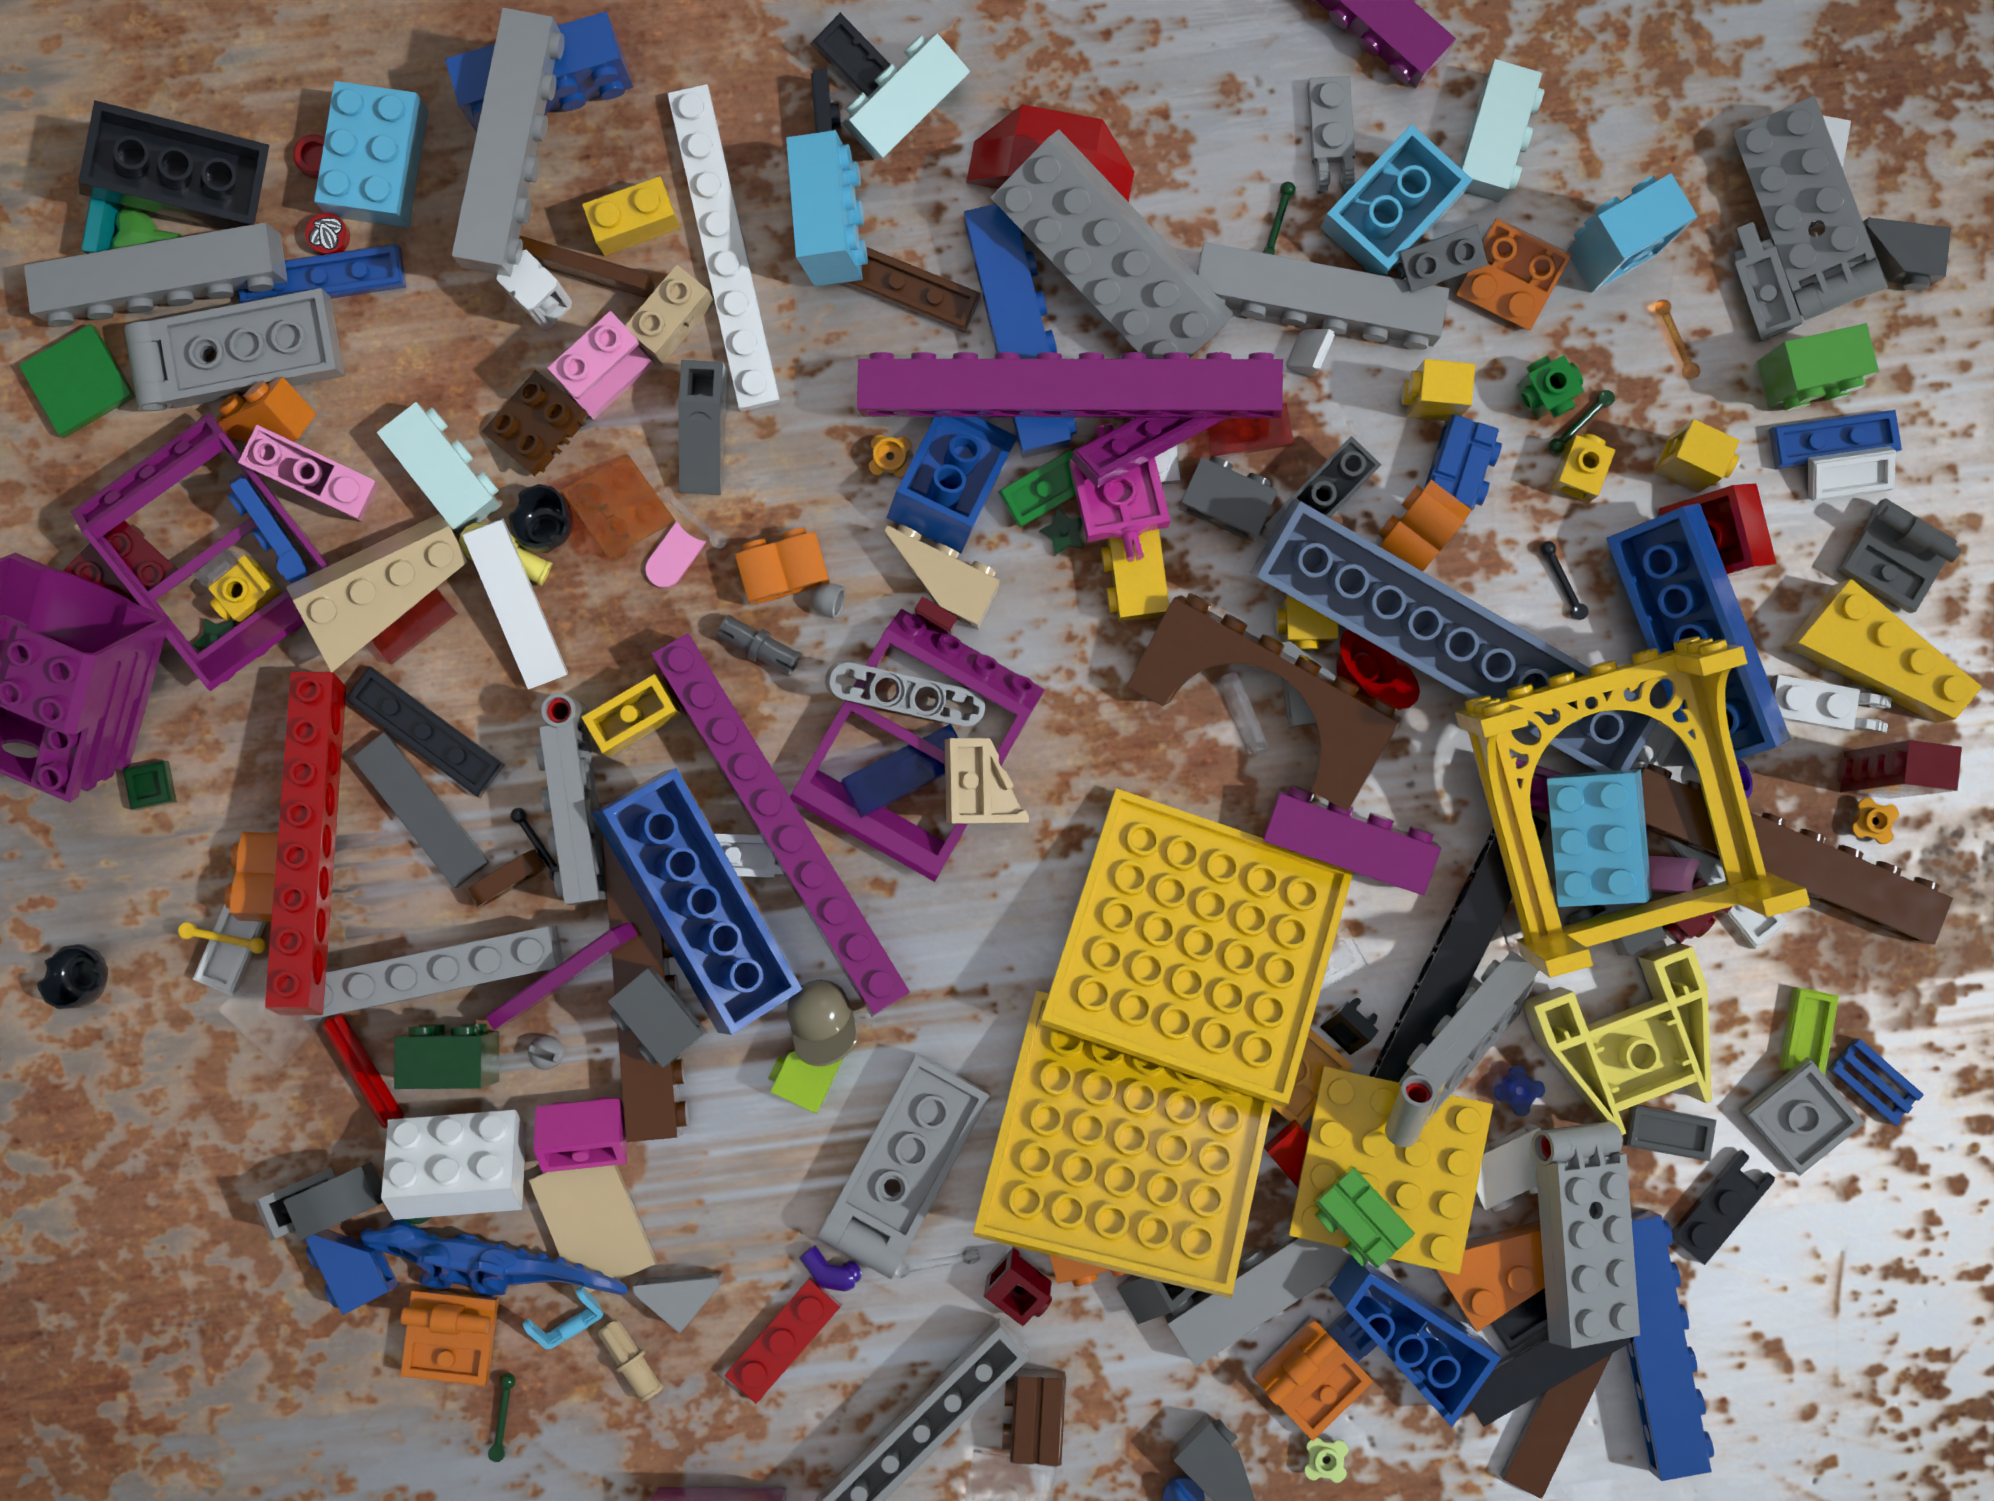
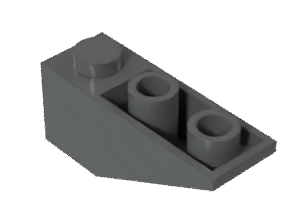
(702, 426)
(1331, 482)

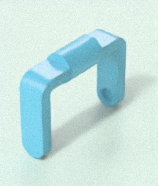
(571, 1326)

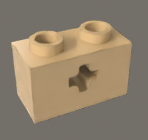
(670, 314)

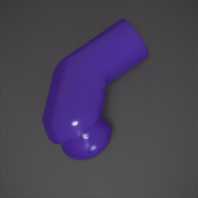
(830, 1276)

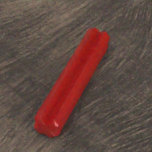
(362, 1070)

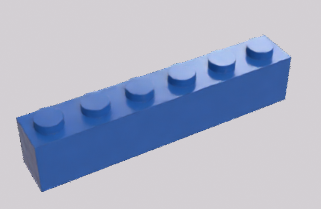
(1014, 313)
(1662, 1362)

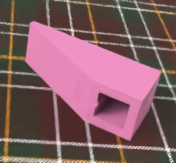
(309, 473)

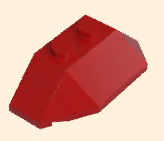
(1021, 132)

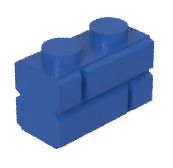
(1463, 458)

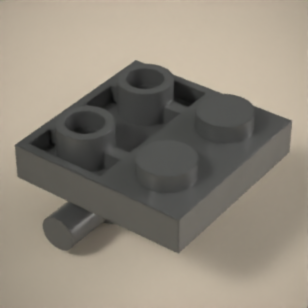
(1898, 555)

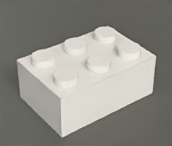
(454, 1164)

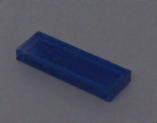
(896, 775)

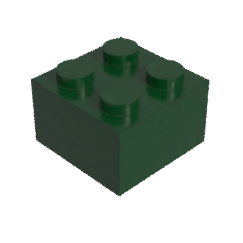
(446, 1060)

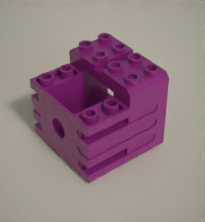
(71, 676)

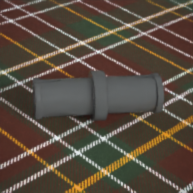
(758, 645)

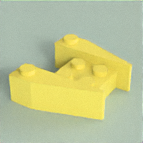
(1635, 1050)

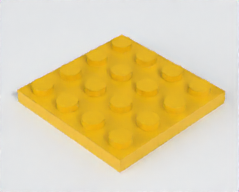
(1425, 1183)

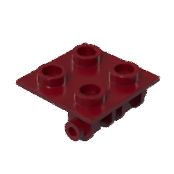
(135, 550)

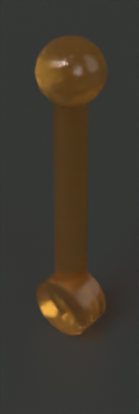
(1690, 370)

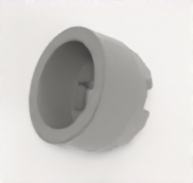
(828, 599)
(549, 1044)

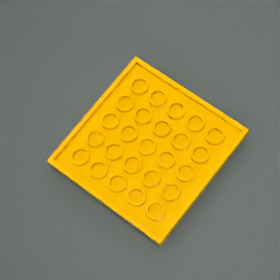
(1198, 948)
(1123, 1163)

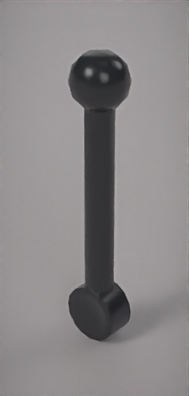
(1578, 610)
(519, 817)

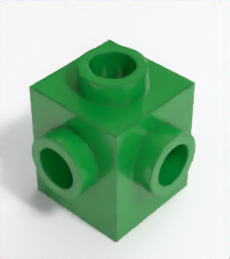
(1544, 399)

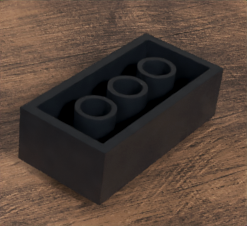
(172, 167)

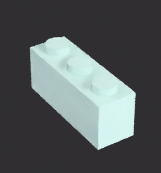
(904, 95)
(1501, 129)
(440, 467)

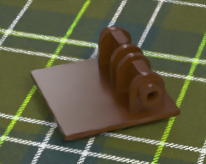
(535, 423)

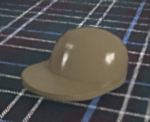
(821, 1023)

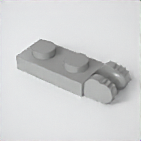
(1331, 128)

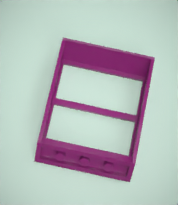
(145, 483)
(883, 827)

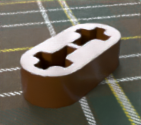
(505, 878)

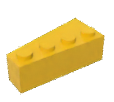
(1881, 653)

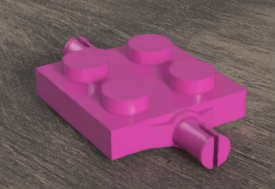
(1123, 505)

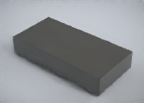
(1670, 1132)

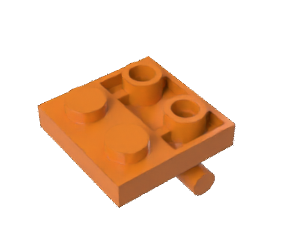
(1517, 276)
(449, 1336)
(1312, 1378)

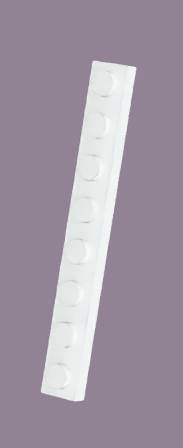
(724, 248)

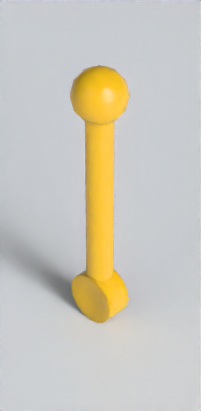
(189, 930)

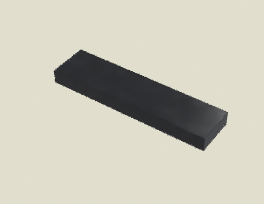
(424, 731)
(1534, 1373)

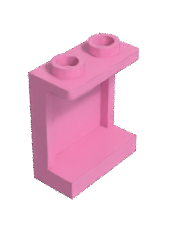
(601, 365)

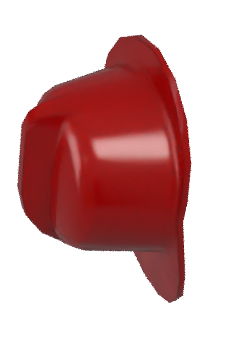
(1376, 671)

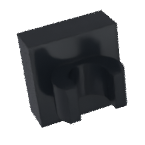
(1350, 1027)

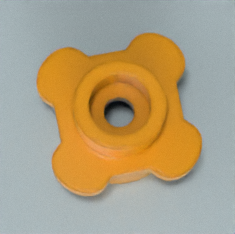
(883, 446)
(1863, 825)

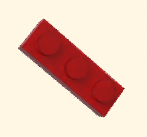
(783, 1340)

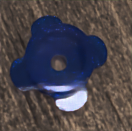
(1507, 1090)

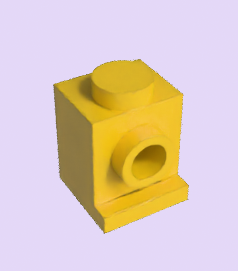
(257, 590)

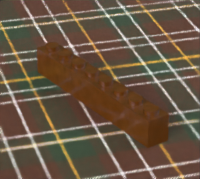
(1828, 874)
(648, 1091)

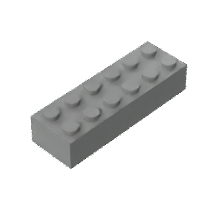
(1110, 251)

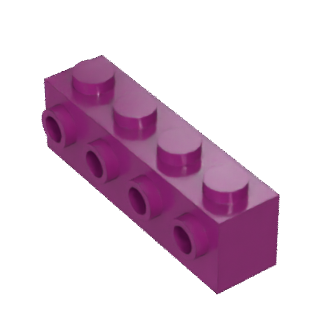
(1352, 841)

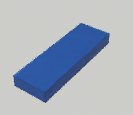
(1799, 441)

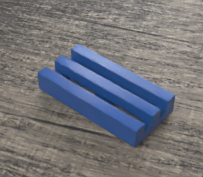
(1903, 1105)

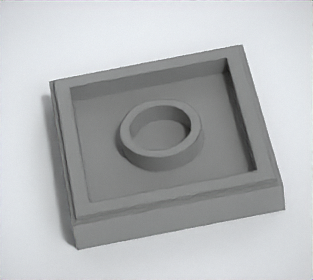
(1803, 1116)

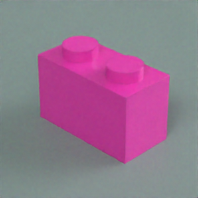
(580, 1135)

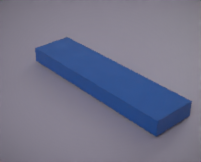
(340, 274)

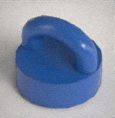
(1182, 1489)

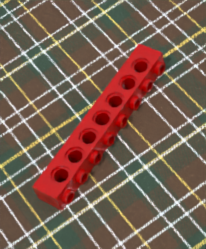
(306, 845)

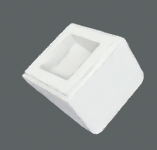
(1310, 351)

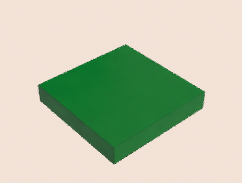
(77, 381)

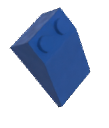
(951, 479)

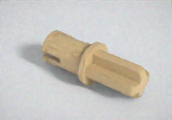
(630, 1360)

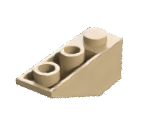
(949, 582)

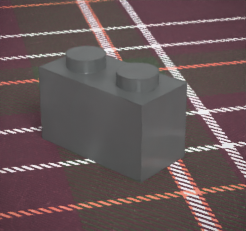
(1228, 498)
(656, 1018)

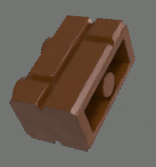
(1037, 1417)

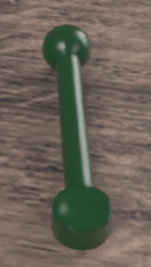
(1287, 190)
(1604, 400)
(498, 1450)

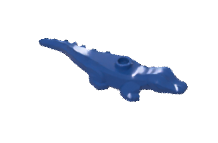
(479, 1264)

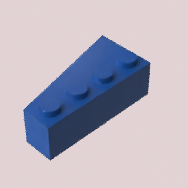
(1424, 1342)

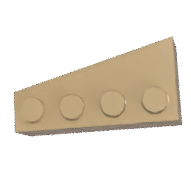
(374, 587)

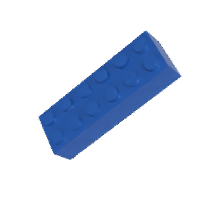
(1685, 593)
(697, 901)

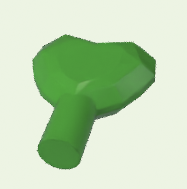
(136, 229)

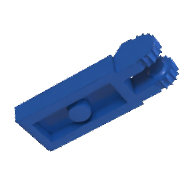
(269, 531)

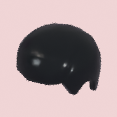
(541, 519)
(74, 977)

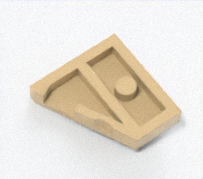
(977, 785)

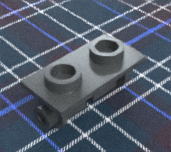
(1442, 258)

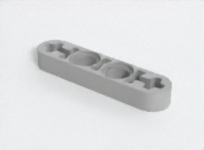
(905, 694)

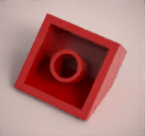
(1736, 526)

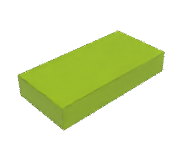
(1808, 1028)

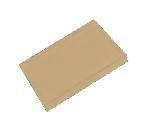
(593, 1220)

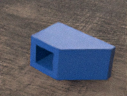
(350, 1269)

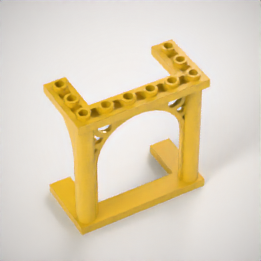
(1699, 678)

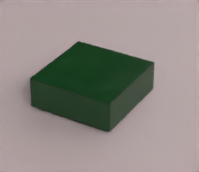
(149, 785)

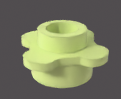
(1320, 1448)

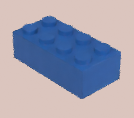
(588, 69)

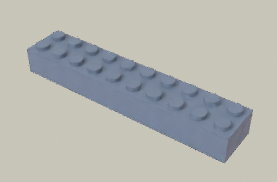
(1435, 629)

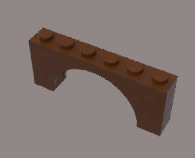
(1349, 725)

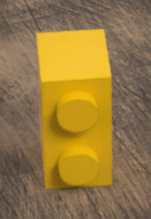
(631, 216)
(1438, 390)
(1697, 456)
(1139, 585)
(631, 715)

